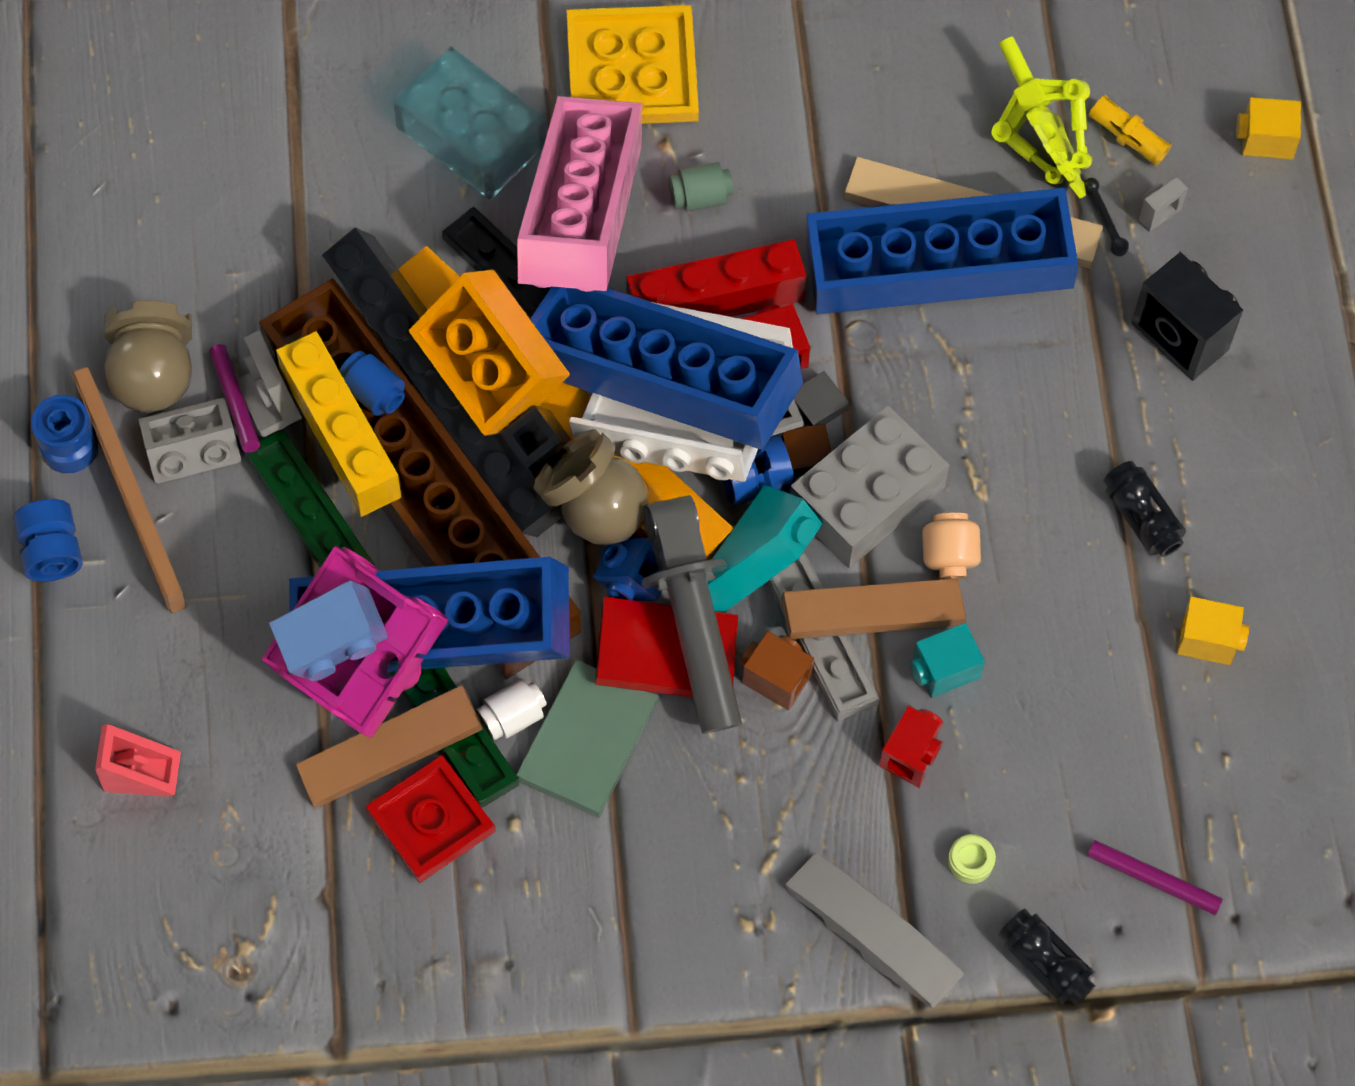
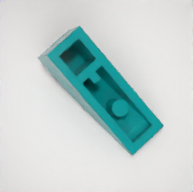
(762, 545)

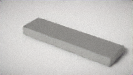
(835, 661)

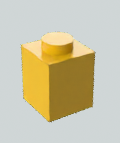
(1270, 128)
(1212, 631)

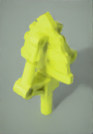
(1031, 102)

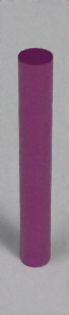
(234, 398)
(1155, 877)

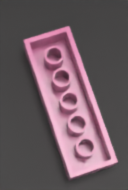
(580, 194)

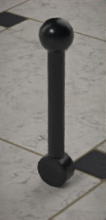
(1119, 245)

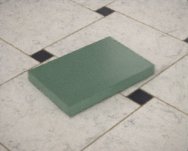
(586, 740)

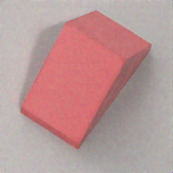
(135, 764)

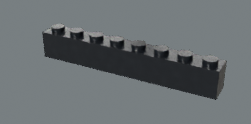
(392, 311)

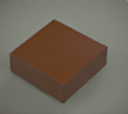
(806, 447)

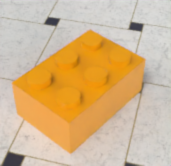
(488, 351)

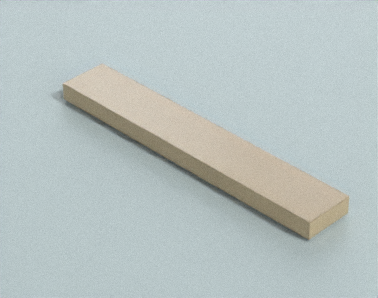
(886, 185)

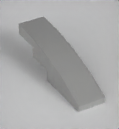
(875, 930)

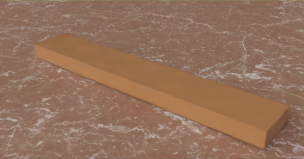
(129, 491)

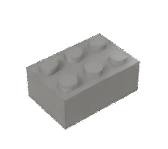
(871, 485)

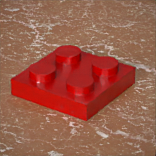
(430, 819)

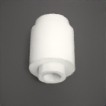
(511, 709)

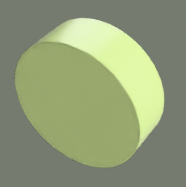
(971, 859)

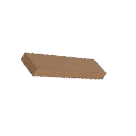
(873, 608)
(391, 748)

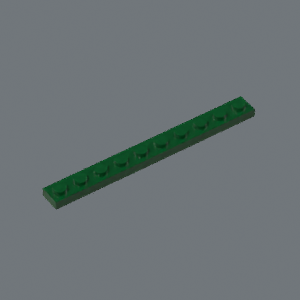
(323, 527)

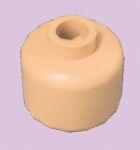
(951, 545)

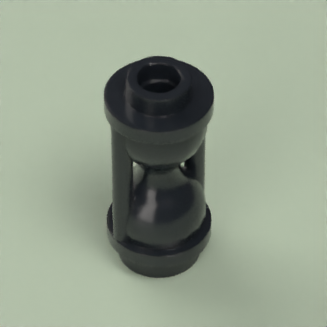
(1132, 492)
(1031, 941)

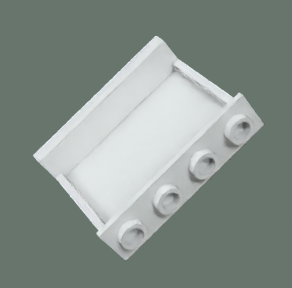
(666, 442)

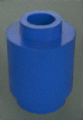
(373, 383)

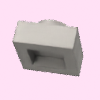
(1162, 203)

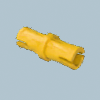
(1130, 130)

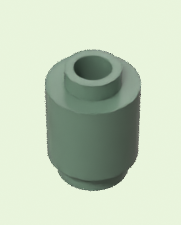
(700, 187)

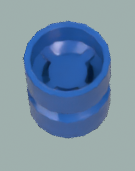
(64, 433)
(775, 468)
(47, 533)

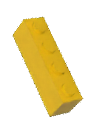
(339, 424)

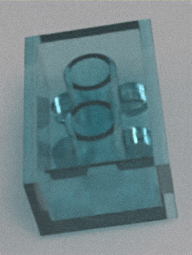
(470, 122)

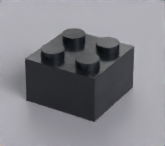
(1187, 315)

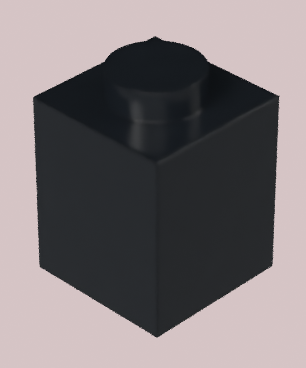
(536, 438)

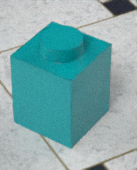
(947, 660)

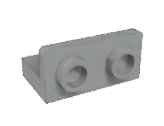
(265, 389)
(190, 440)

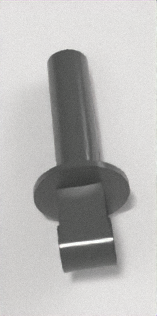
(685, 574)

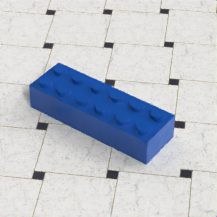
(941, 251)
(671, 362)
(493, 608)

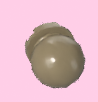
(148, 355)
(596, 492)

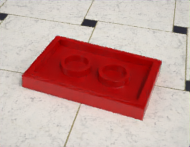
(643, 648)

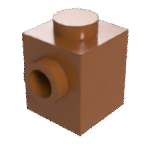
(777, 668)

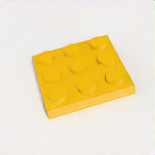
(636, 58)

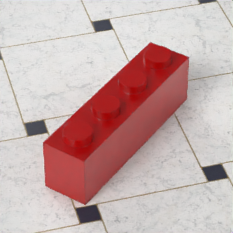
(728, 282)

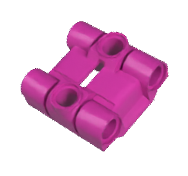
(362, 688)

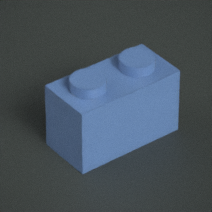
(329, 631)

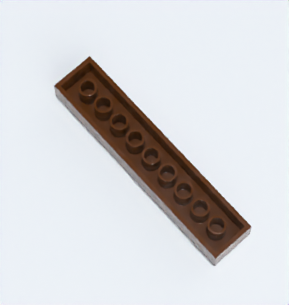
(445, 504)

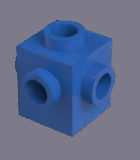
(625, 566)

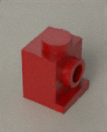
(912, 745)

